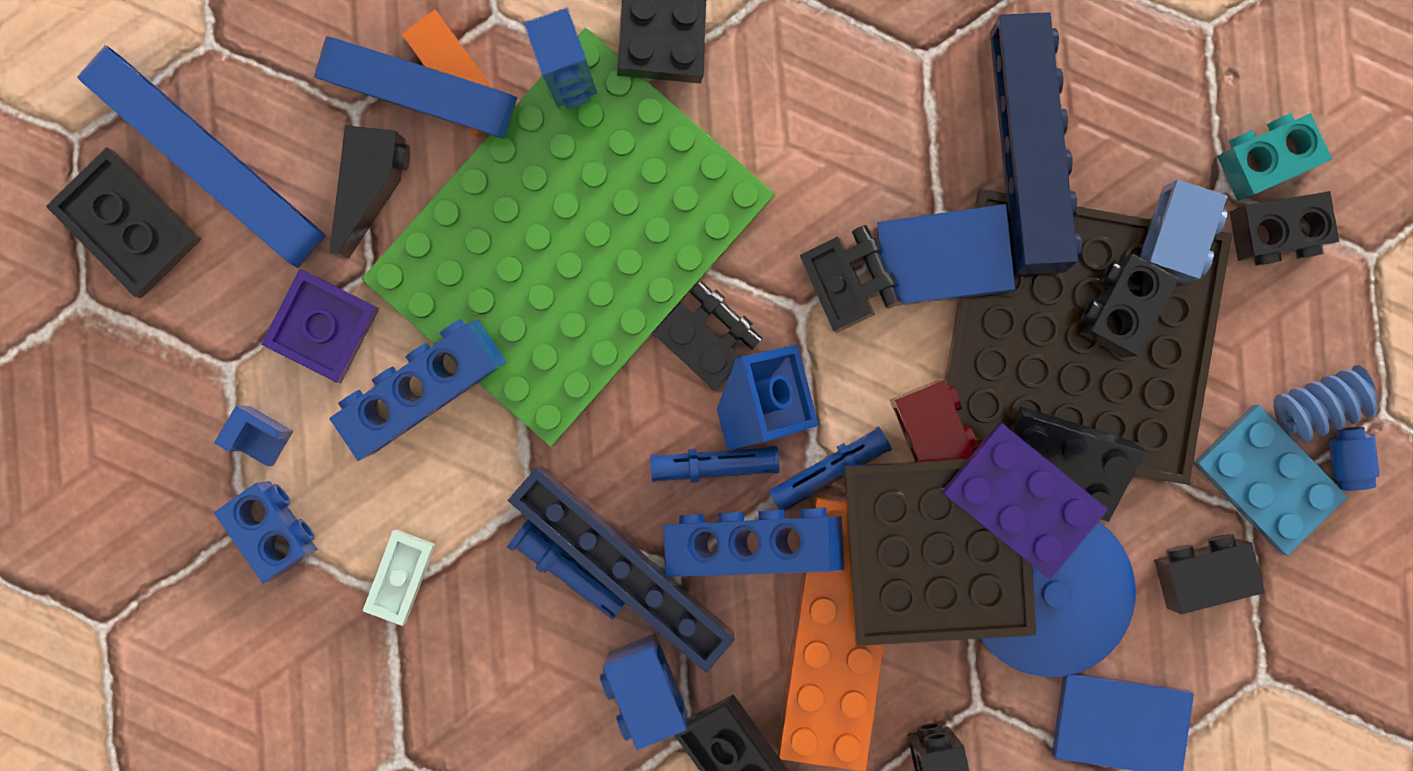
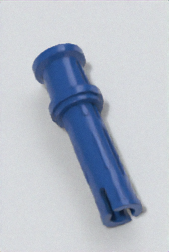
(552, 558)

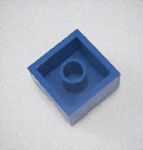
(644, 692)

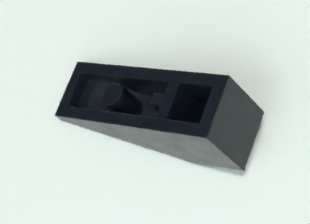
(367, 178)

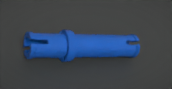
(714, 464)
(830, 469)

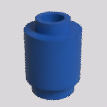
(1354, 459)

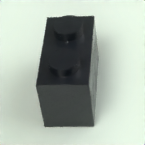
(1209, 574)

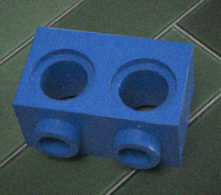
(257, 538)

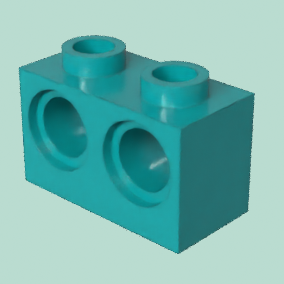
(1273, 156)

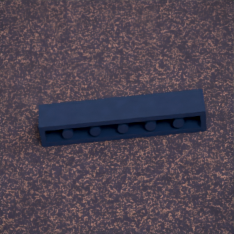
(1034, 144)
(622, 568)

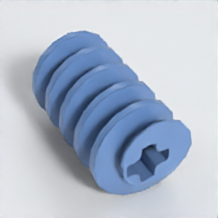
(1327, 403)

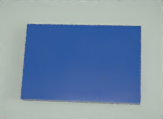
(949, 254)
(1122, 724)

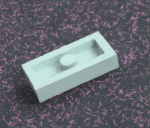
(399, 577)

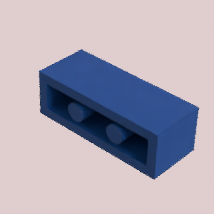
(561, 58)

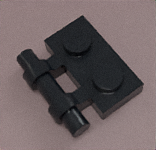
(838, 284)
(697, 344)

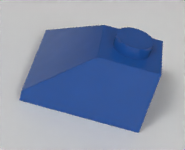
(766, 398)

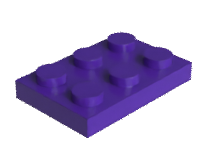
(1024, 500)

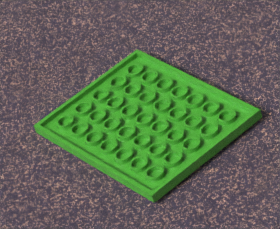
(571, 239)

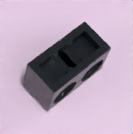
(1283, 225)
(1136, 312)
(937, 749)

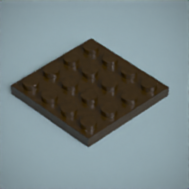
(925, 563)

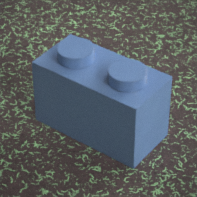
(1184, 230)

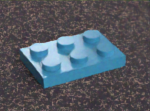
(1270, 480)

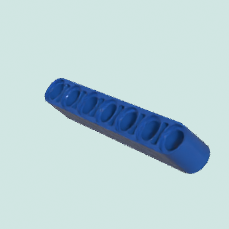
(201, 156)

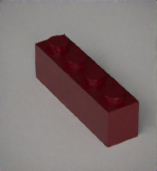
(932, 423)

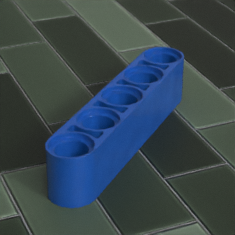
(415, 87)

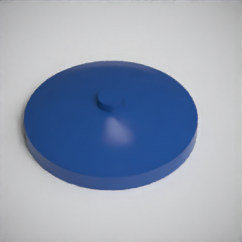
(1076, 612)

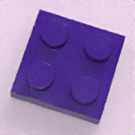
(320, 326)

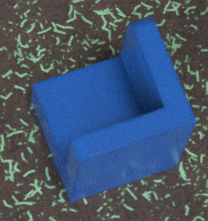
(254, 435)

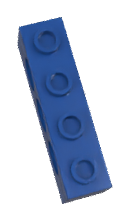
(368, 432)
(818, 550)

